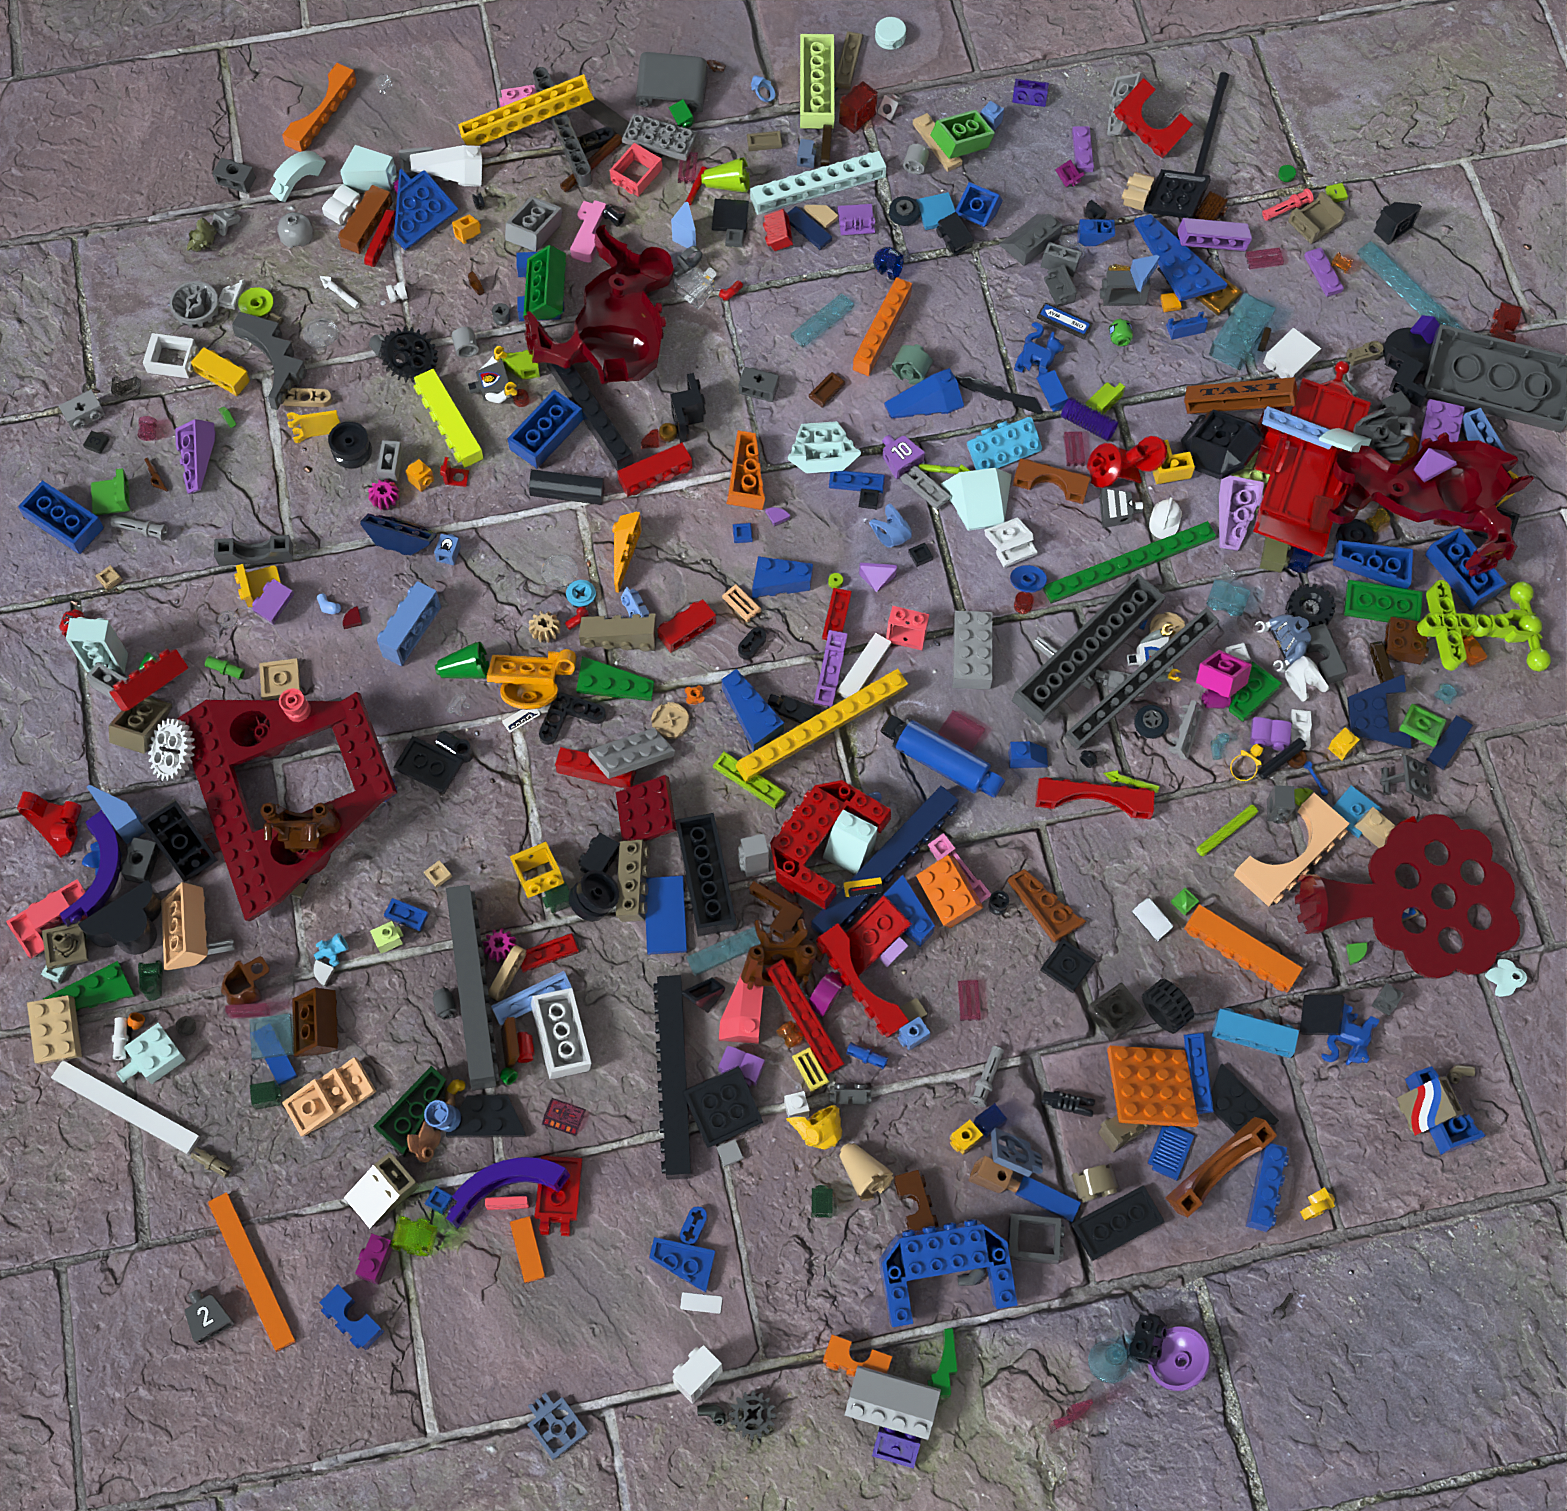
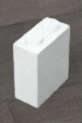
(1292, 355)

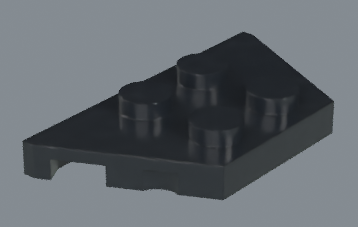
(1235, 1103)
(487, 1118)

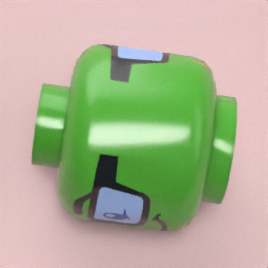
(1121, 332)

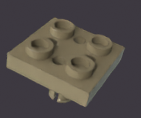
(66, 945)

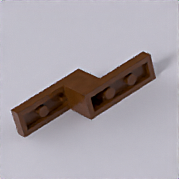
(788, 914)

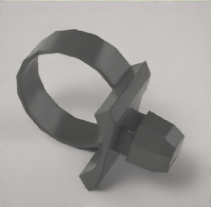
(684, 266)

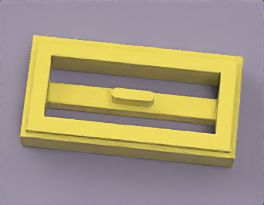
(818, 1084)

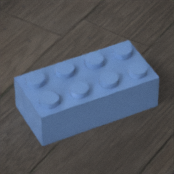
(409, 623)

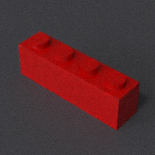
(654, 469)
(149, 679)
(580, 765)

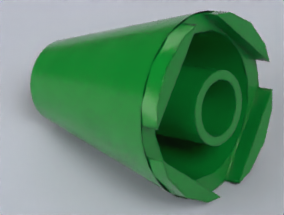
(464, 663)

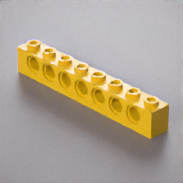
(526, 111)

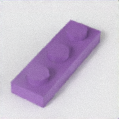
(1082, 148)
(1323, 272)

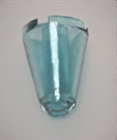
(1109, 1361)

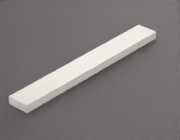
(125, 1107)

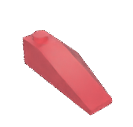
(742, 1015)

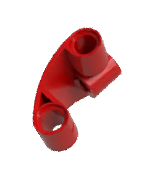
(53, 821)

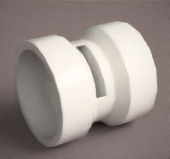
(400, 289)

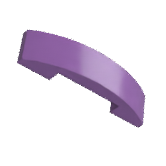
(830, 668)

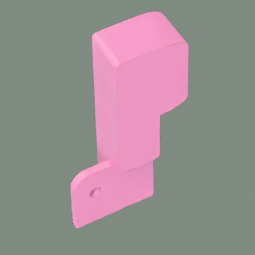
(583, 245)

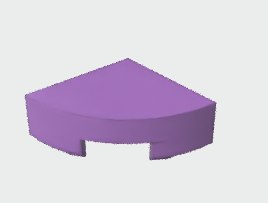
(777, 515)

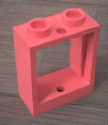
(645, 158)
(914, 632)

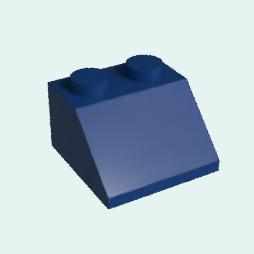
(978, 205)

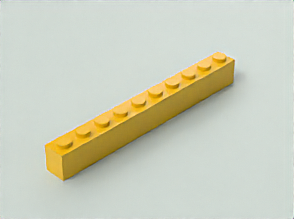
(821, 725)

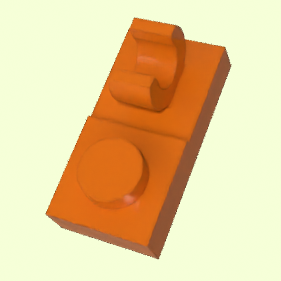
(1473, 650)

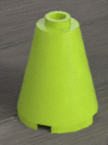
(728, 176)

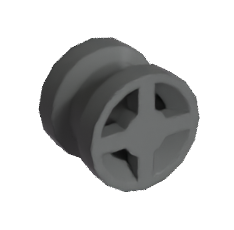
(499, 318)

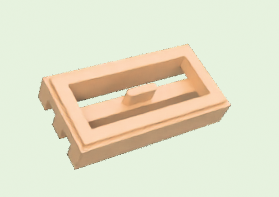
(739, 610)

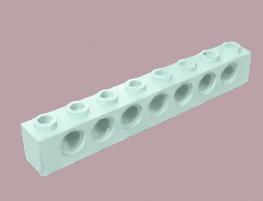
(818, 182)

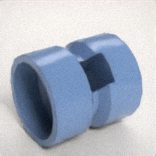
(442, 1116)

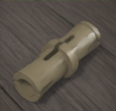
(211, 1162)

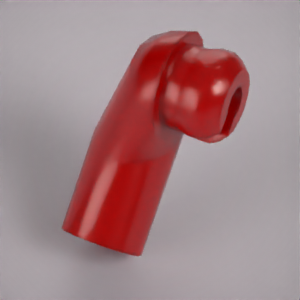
(576, 620)

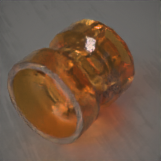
(790, 1034)

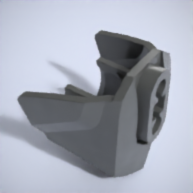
(1384, 433)

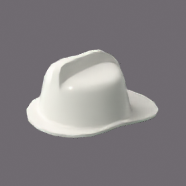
(1165, 518)

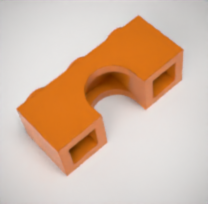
(838, 1356)

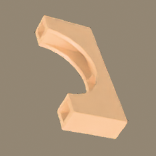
(1271, 881)

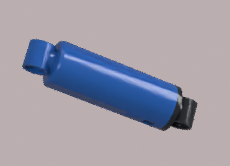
(942, 756)

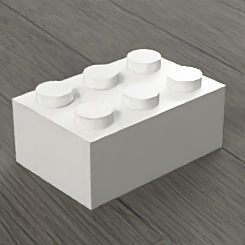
(697, 1373)

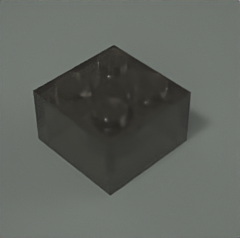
(1116, 1012)

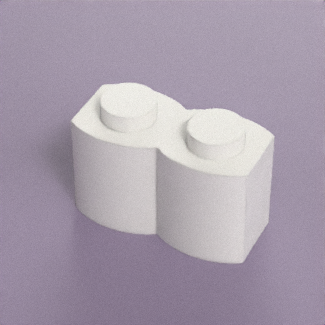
(341, 204)

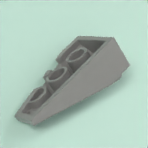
(1122, 87)

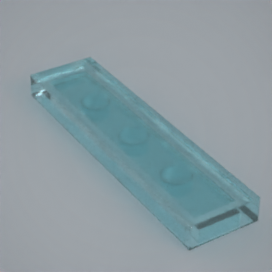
(822, 320)
(723, 951)

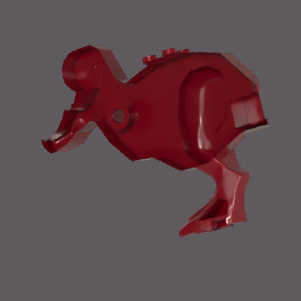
(611, 323)
(1460, 495)

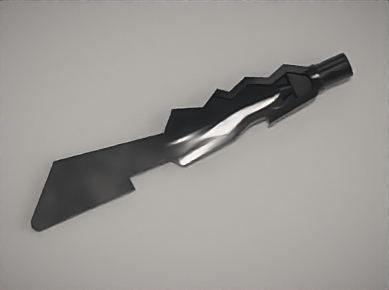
(996, 392)

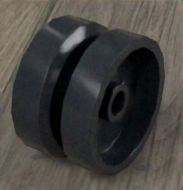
(350, 444)
(594, 896)

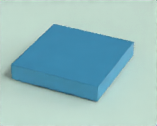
(934, 209)

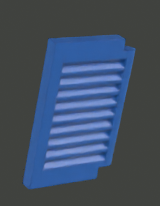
(1170, 1151)

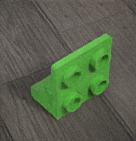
(111, 495)

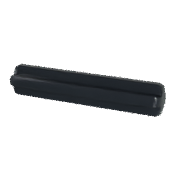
(1281, 758)

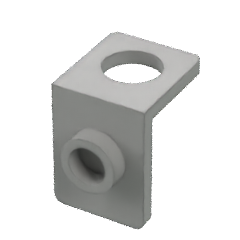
(893, 100)

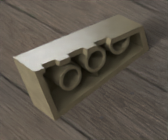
(619, 632)

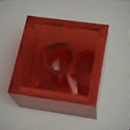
(858, 107)

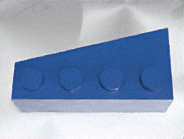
(1376, 562)

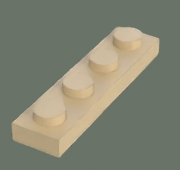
(924, 126)

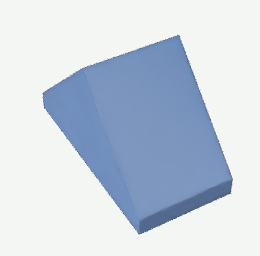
(1143, 269)

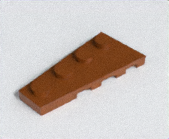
(1049, 912)

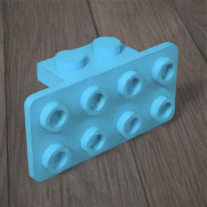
(1004, 444)

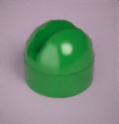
(508, 1075)

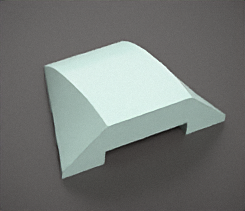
(822, 448)
(979, 496)

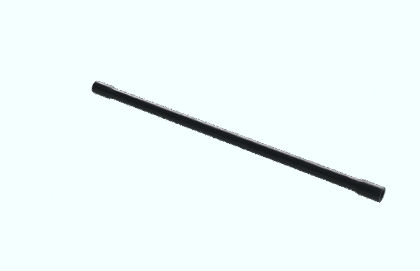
(1221, 86)

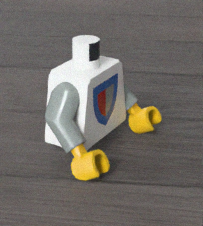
(1148, 647)

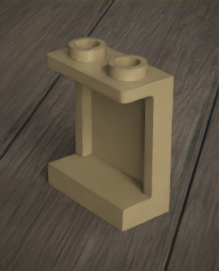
(1317, 218)

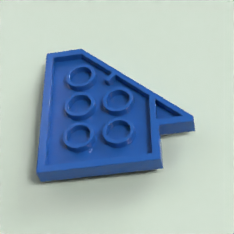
(419, 208)

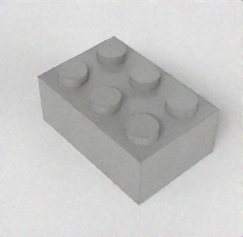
(533, 223)

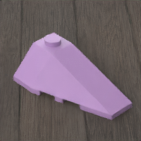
(1236, 509)

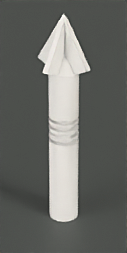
(328, 283)

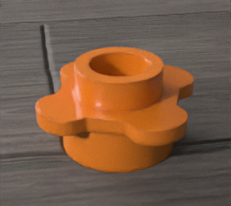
(699, 698)

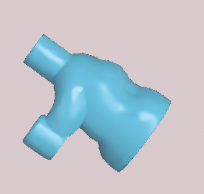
(331, 948)

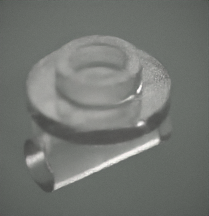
(383, 83)

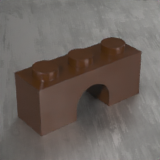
(911, 1186)

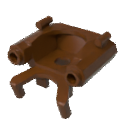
(300, 829)
(797, 957)

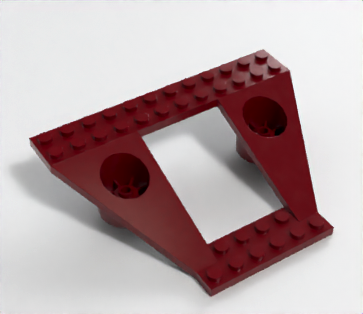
(227, 736)

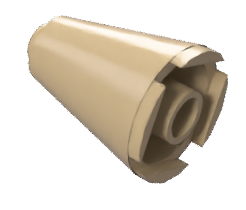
(864, 1171)

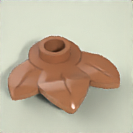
(424, 1143)

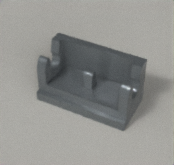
(1057, 255)
(1060, 286)

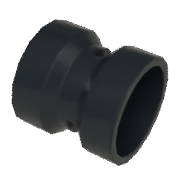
(1001, 899)

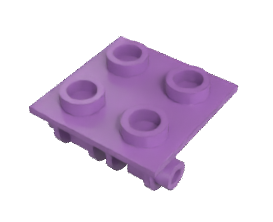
(856, 219)

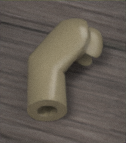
(1458, 1072)

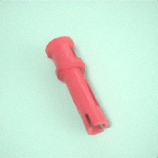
(1293, 202)

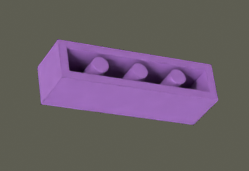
(1214, 234)

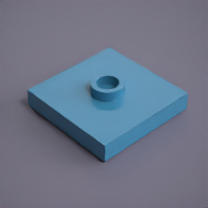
(1352, 807)

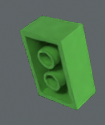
(962, 134)

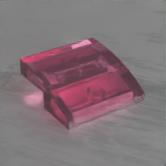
(1073, 1413)

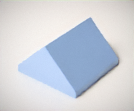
(683, 227)

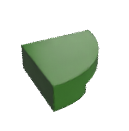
(227, 416)
(1356, 952)

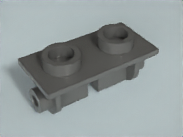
(858, 1093)

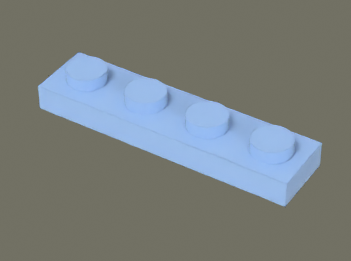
(1294, 426)
(521, 1002)

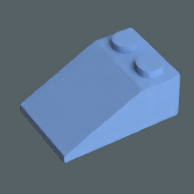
(122, 817)

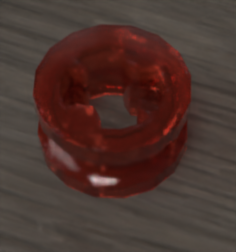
(521, 403)

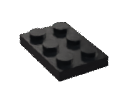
(428, 764)

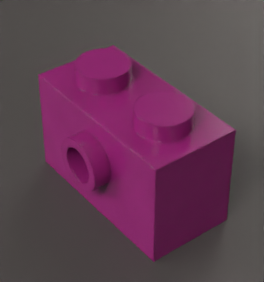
(374, 1259)

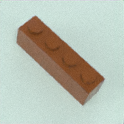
(365, 219)

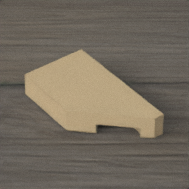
(822, 214)

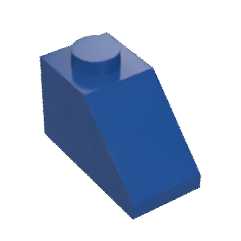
(1027, 755)

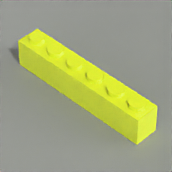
(448, 418)

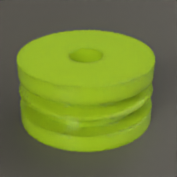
(835, 580)

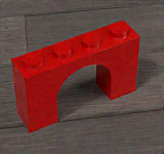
(1131, 114)

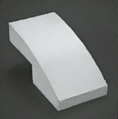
(1301, 726)

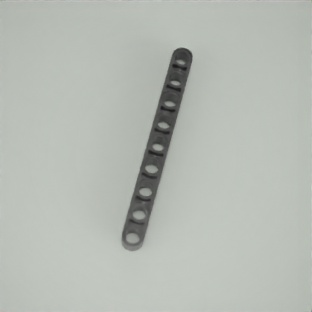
(565, 134)

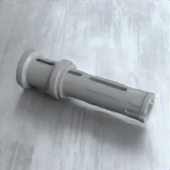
(147, 528)
(984, 1085)

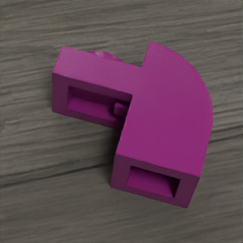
(826, 993)

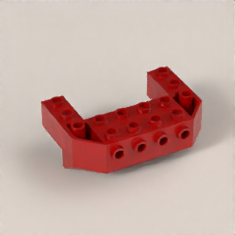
(809, 827)

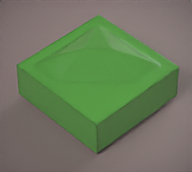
(1184, 901)

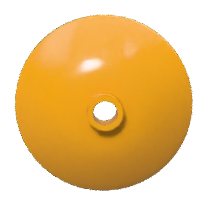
(528, 695)

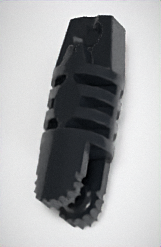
(1068, 1102)

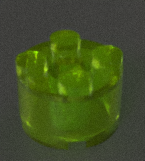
(414, 1237)

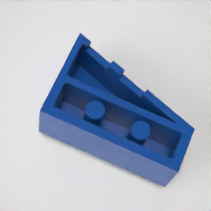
(781, 576)

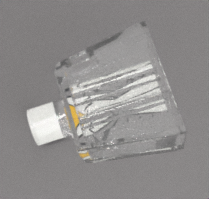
(695, 286)

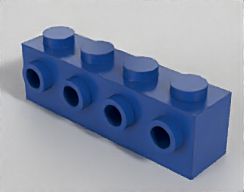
(1266, 1187)

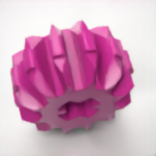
(383, 494)
(496, 938)

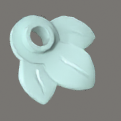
(1504, 978)

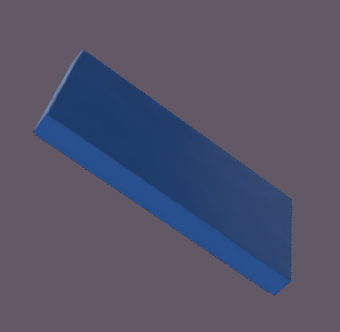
(665, 915)

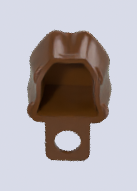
(239, 982)

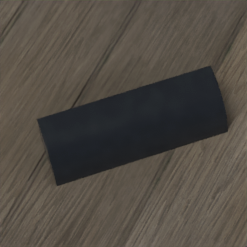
(566, 487)

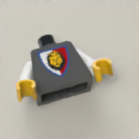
(493, 380)

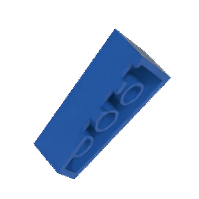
(752, 712)
(1454, 1132)

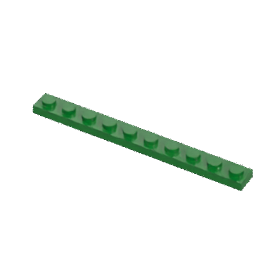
(1129, 562)

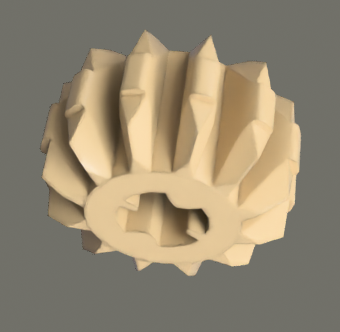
(551, 629)

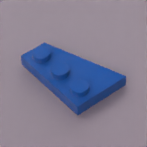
(684, 1260)

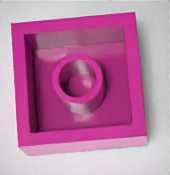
(1223, 673)

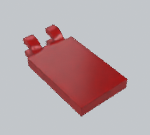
(561, 1205)

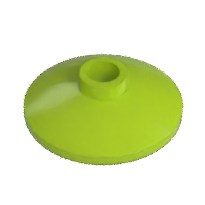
(256, 296)

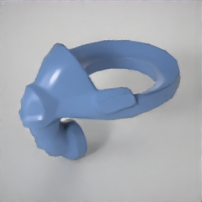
(757, 83)

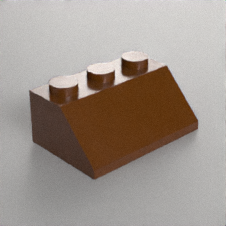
(315, 1022)

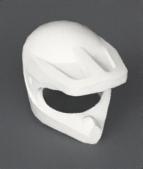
(1304, 671)

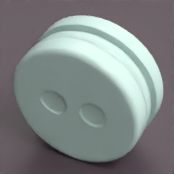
(890, 33)

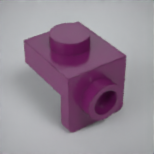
(1069, 174)

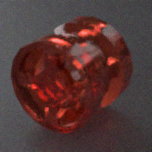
(1023, 598)

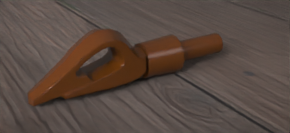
(155, 476)

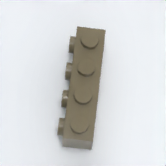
(632, 880)

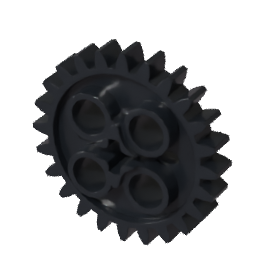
(410, 340)

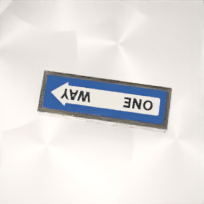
(1064, 320)

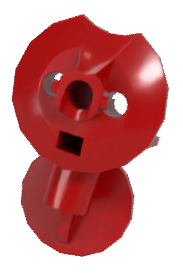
(1110, 462)

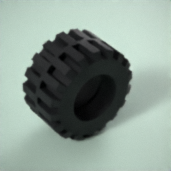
(1168, 1006)

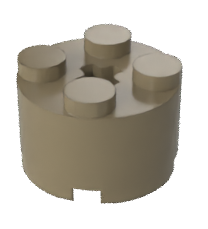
(1095, 1181)

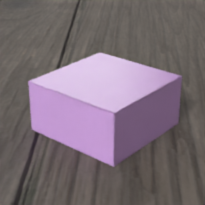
(893, 952)

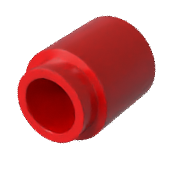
(526, 1047)

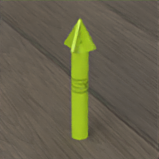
(938, 468)
(1114, 776)

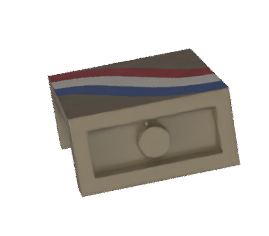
(1429, 1105)

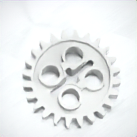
(169, 764)

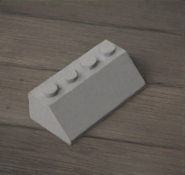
(892, 1402)

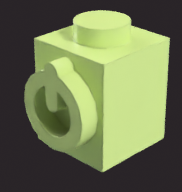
(387, 937)

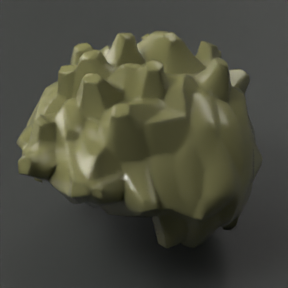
(201, 236)

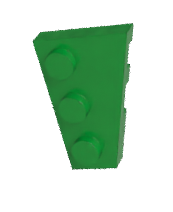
(1256, 692)

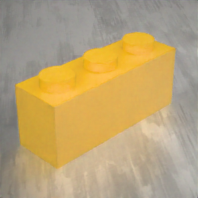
(220, 371)

